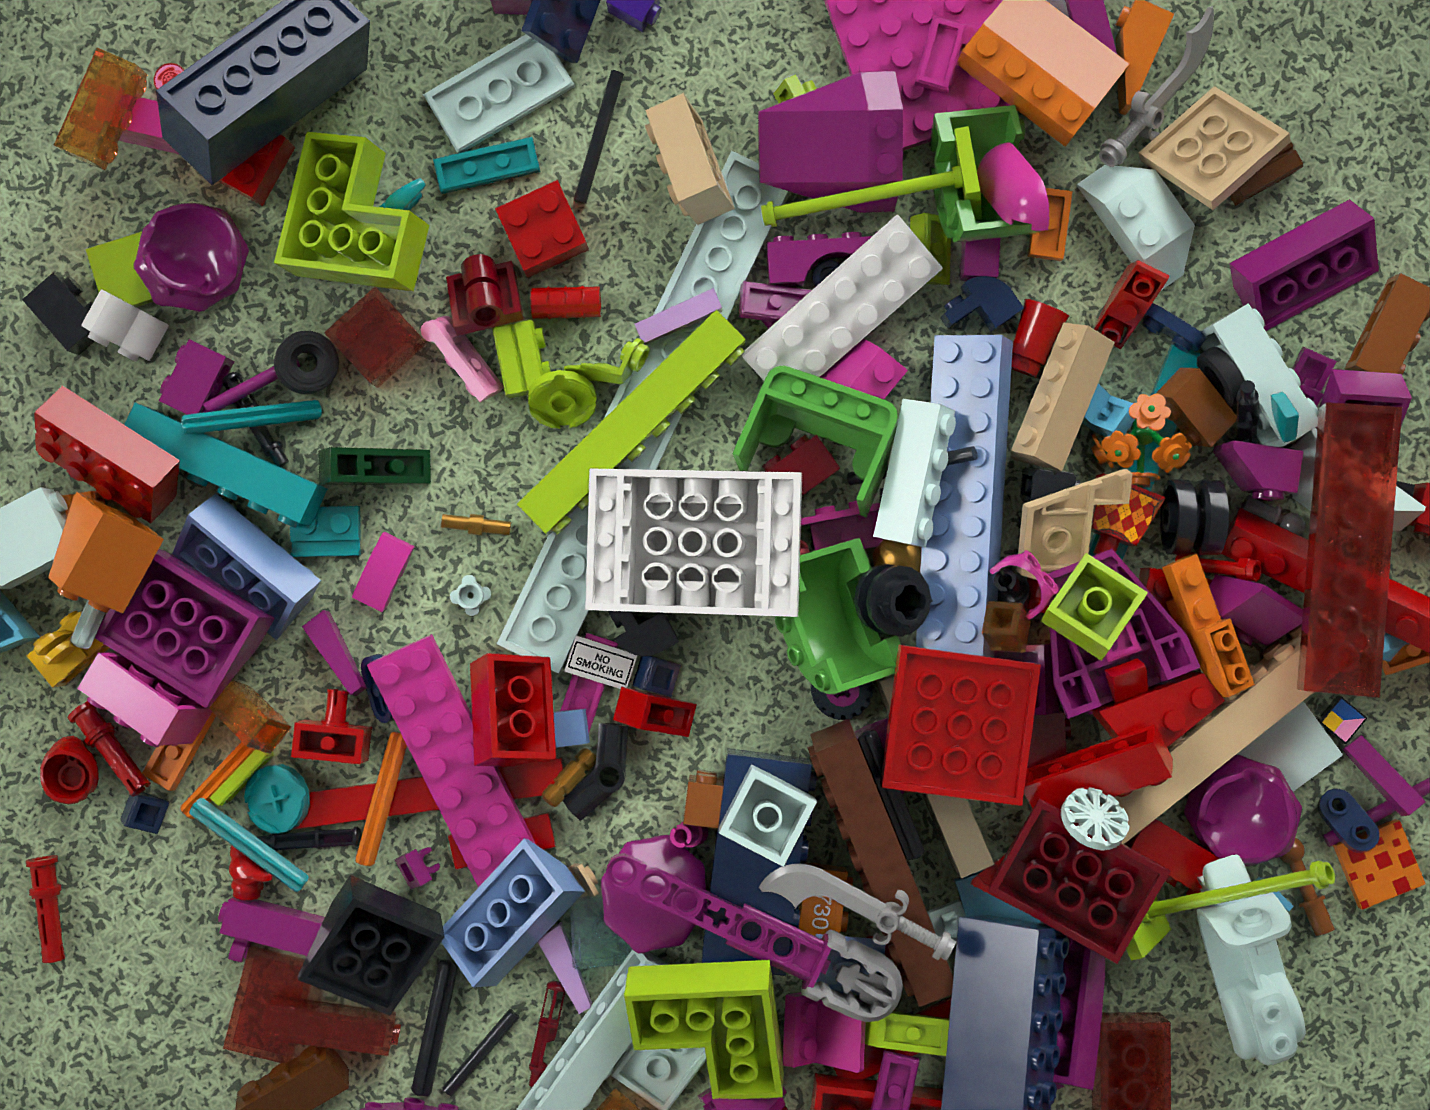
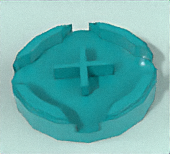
(277, 798)

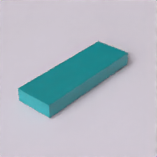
(486, 165)

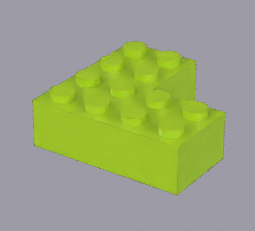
(335, 228)
(716, 1008)

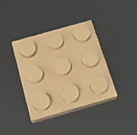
(1214, 147)

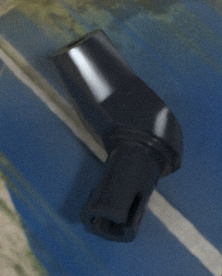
(1012, 588)

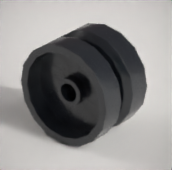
(1194, 517)

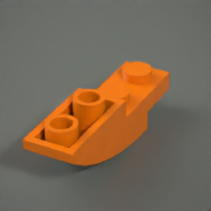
(1210, 637)

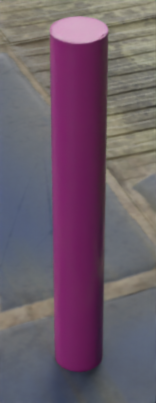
(242, 390)

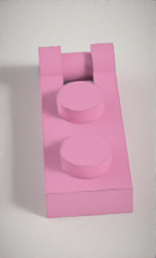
(462, 357)

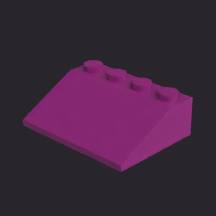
(185, 629)

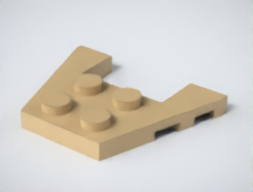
(1060, 524)

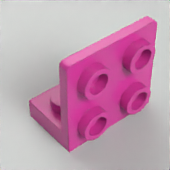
(821, 1035)

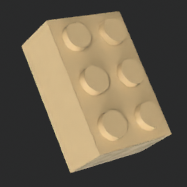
(688, 160)

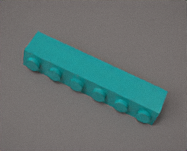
(231, 468)

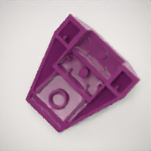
(835, 139)
(1081, 676)

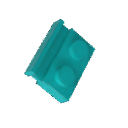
(332, 533)

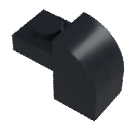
(644, 638)

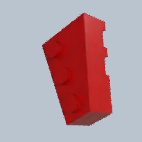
(1170, 705)

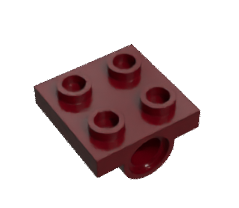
(483, 295)

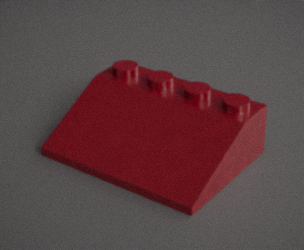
(1076, 888)

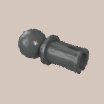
(1290, 521)

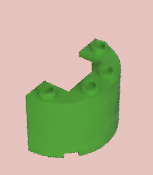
(987, 129)
(827, 635)

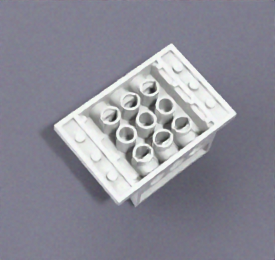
(694, 541)

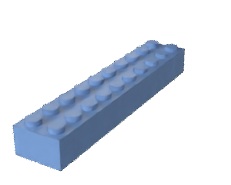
(974, 380)

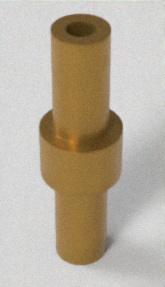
(475, 524)

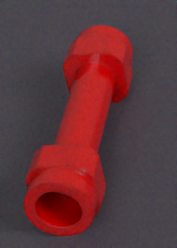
(1244, 569)

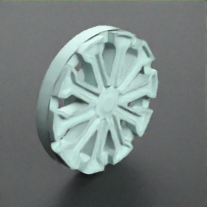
(1095, 818)

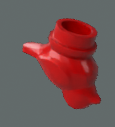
(246, 876)

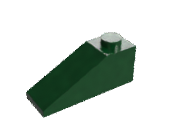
(373, 466)

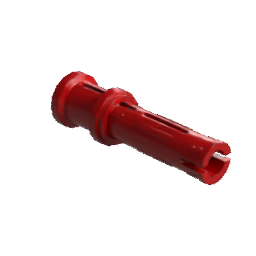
(101, 735)
(45, 893)

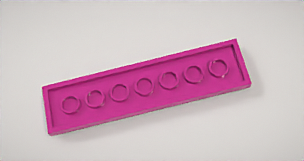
(440, 738)

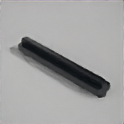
(891, 798)
(434, 1028)

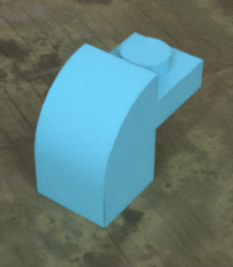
(1107, 413)

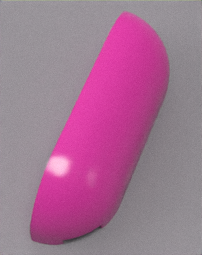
(1013, 187)

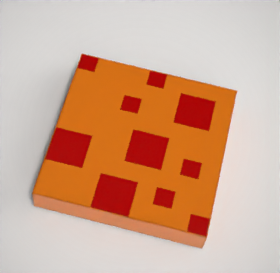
(1382, 871)

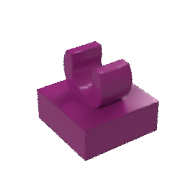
(414, 869)

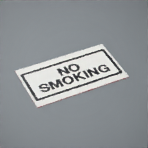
(600, 662)

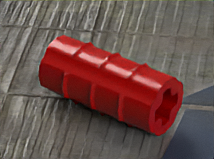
(565, 302)

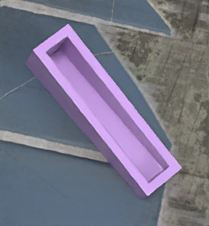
(678, 316)
(559, 954)

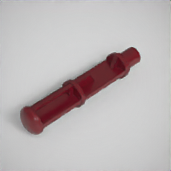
(546, 1033)

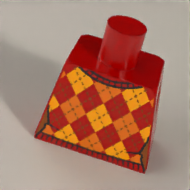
(1124, 521)

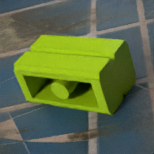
(520, 356)

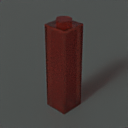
(330, 1025)

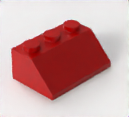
(512, 710)

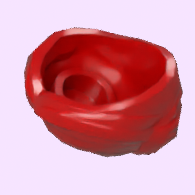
(69, 779)

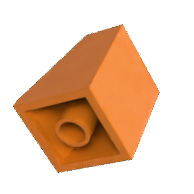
(102, 554)

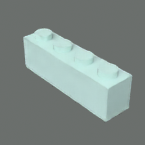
(915, 472)

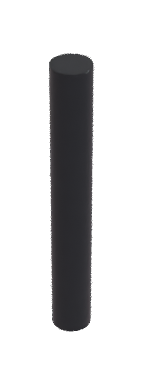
(480, 1052)

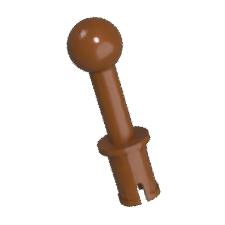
(1312, 904)

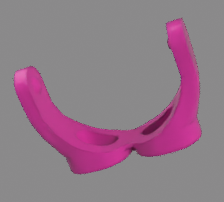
(1029, 562)

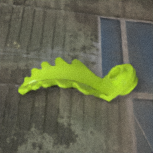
(633, 358)

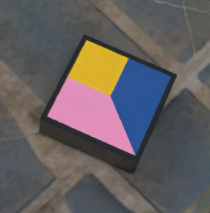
(1341, 719)

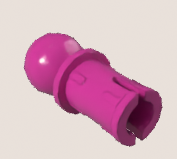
(688, 835)

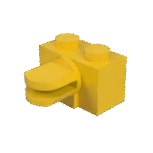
(60, 659)

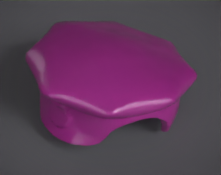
(191, 256)
(1244, 811)
(640, 922)

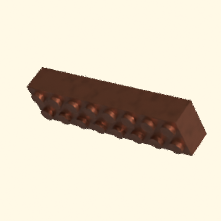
(877, 854)

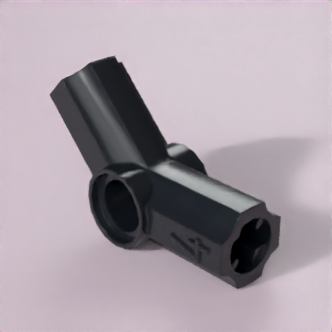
(592, 789)

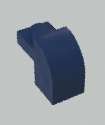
(989, 297)

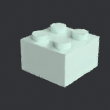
(767, 815)

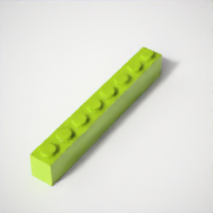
(633, 421)

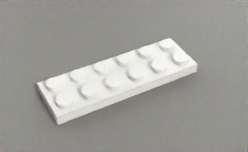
(846, 303)

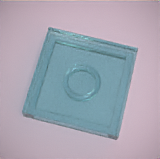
(591, 939)

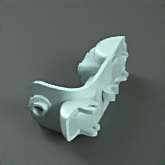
(1248, 967)

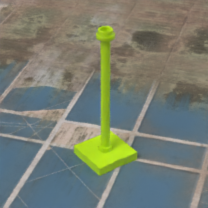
(961, 176)
(1156, 926)

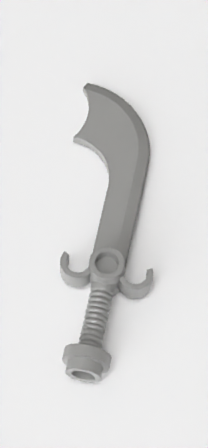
(1150, 114)
(803, 881)

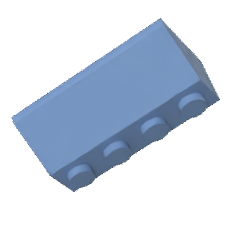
(245, 562)
(509, 914)

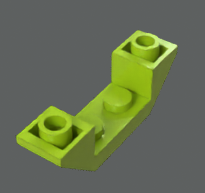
(909, 1033)

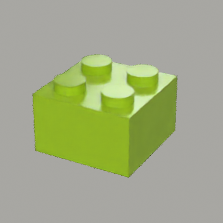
(1093, 606)

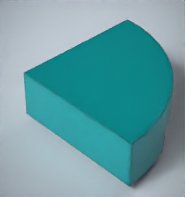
(1285, 416)

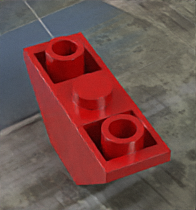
(1130, 300)

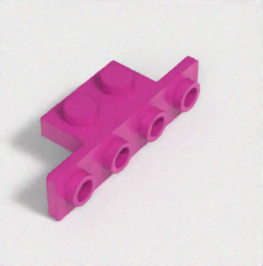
(835, 527)

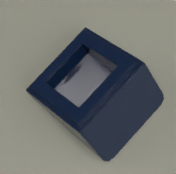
(656, 675)
(144, 812)

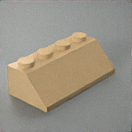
(1062, 397)

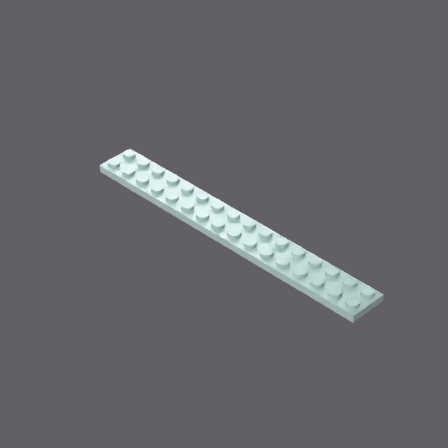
(715, 257)

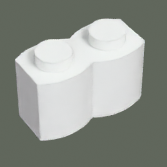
(125, 326)

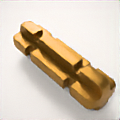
(569, 777)

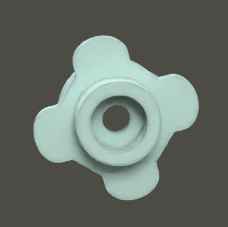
(470, 585)

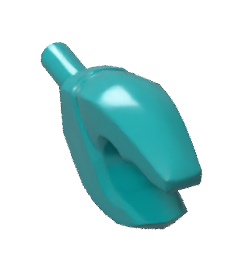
(406, 196)

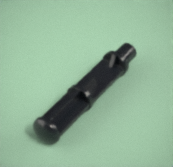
(1247, 409)
(270, 447)
(313, 839)

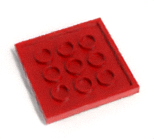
(960, 725)

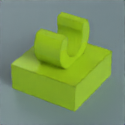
(791, 88)

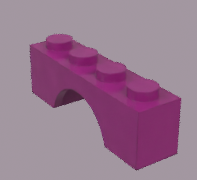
(792, 260)

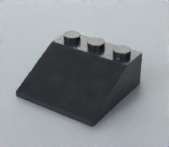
(371, 946)

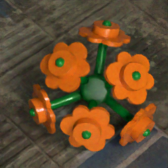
(1149, 418)

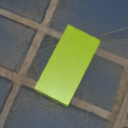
(240, 777)

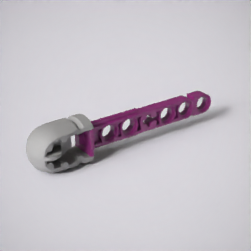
(807, 958)

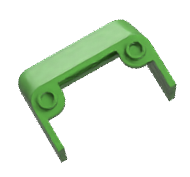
(827, 410)

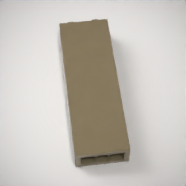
(951, 817)

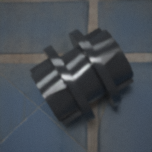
(892, 599)

